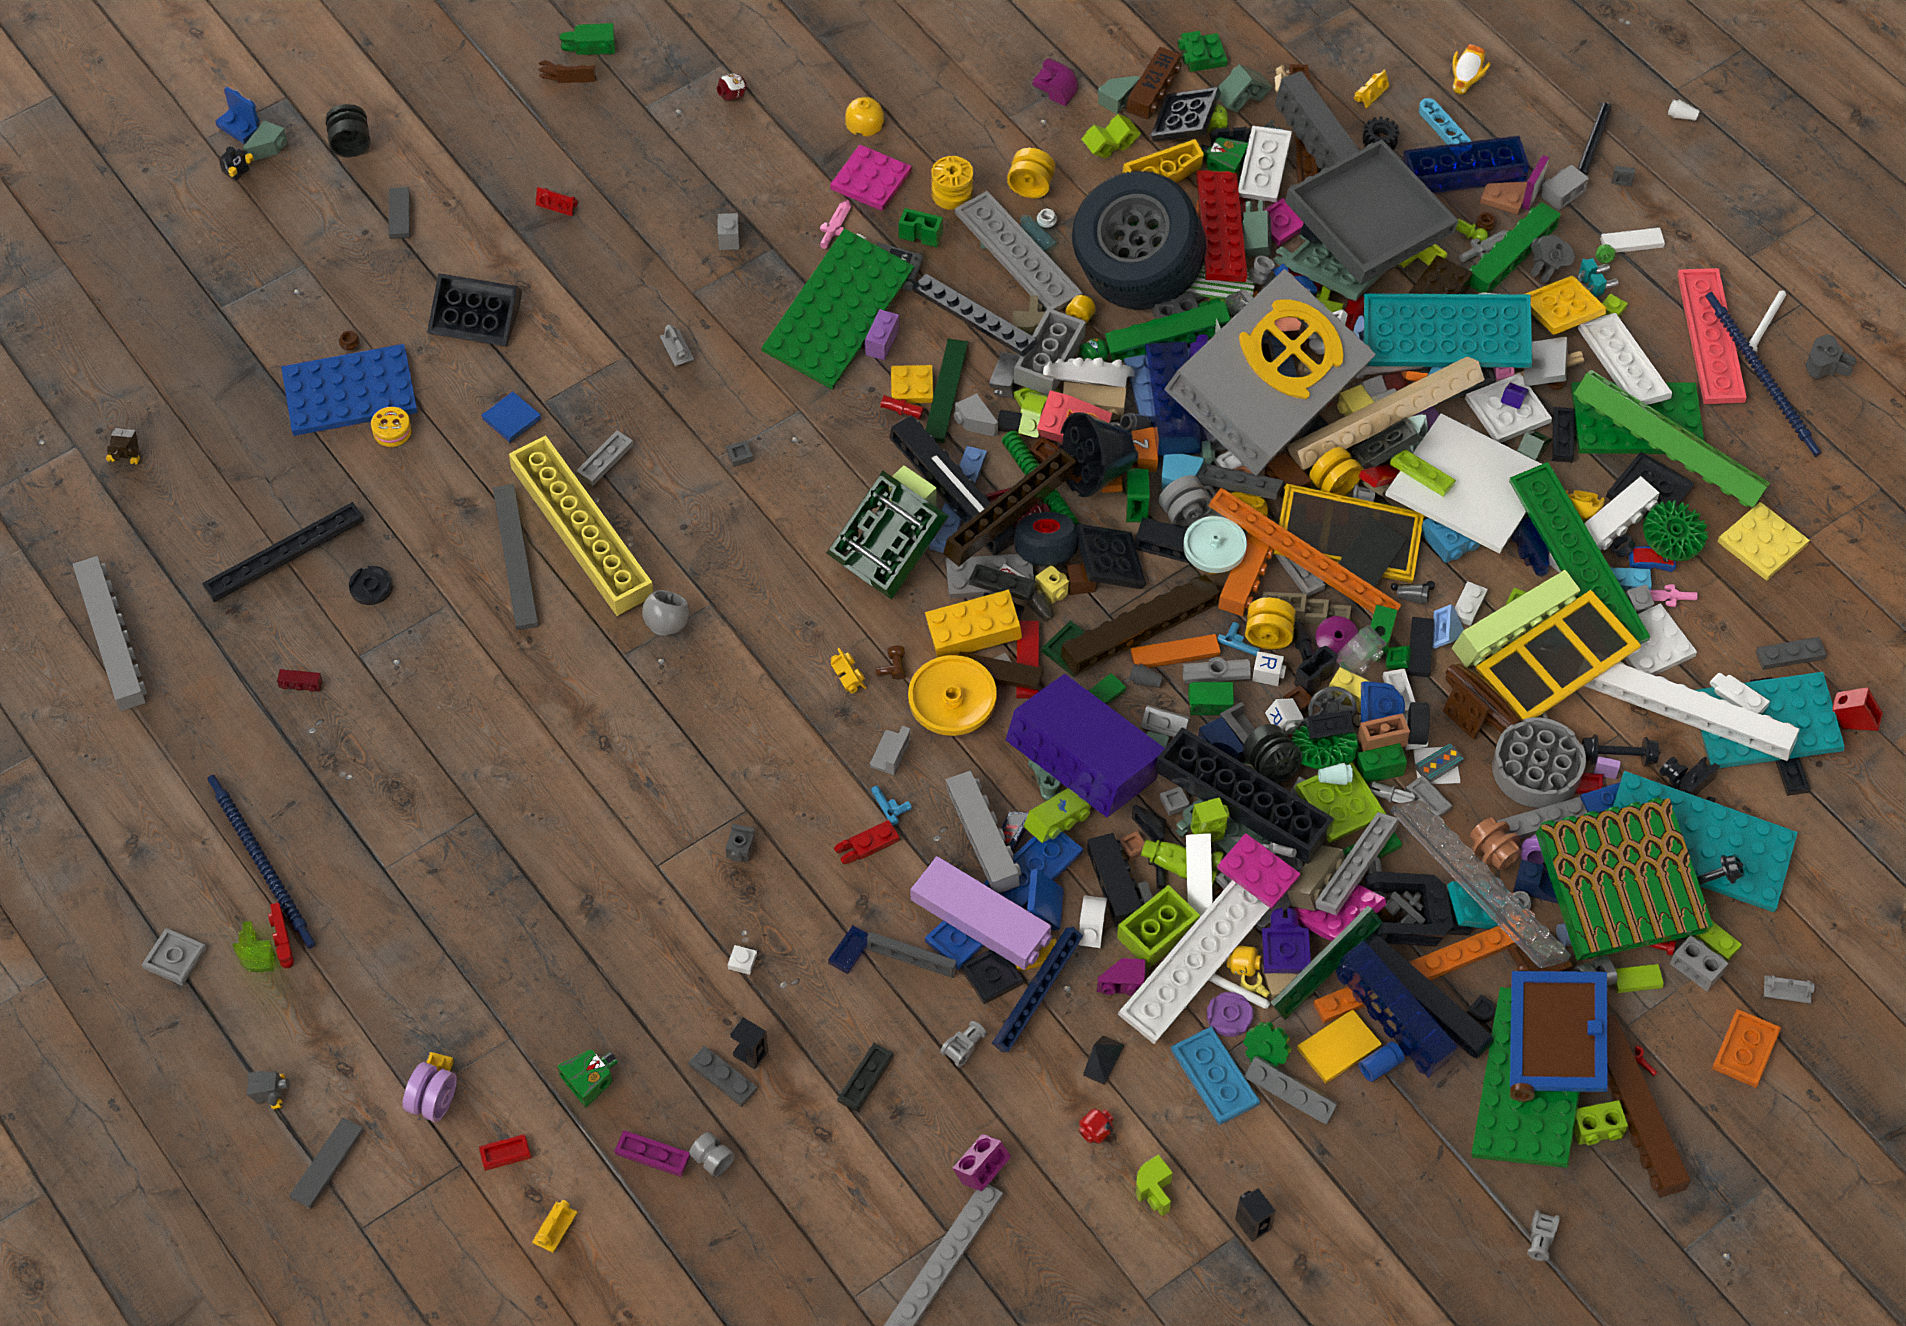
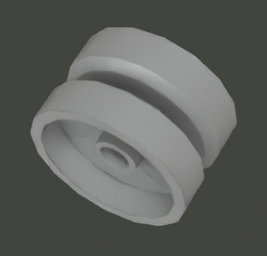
(1185, 501)

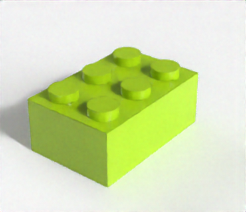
(1157, 926)

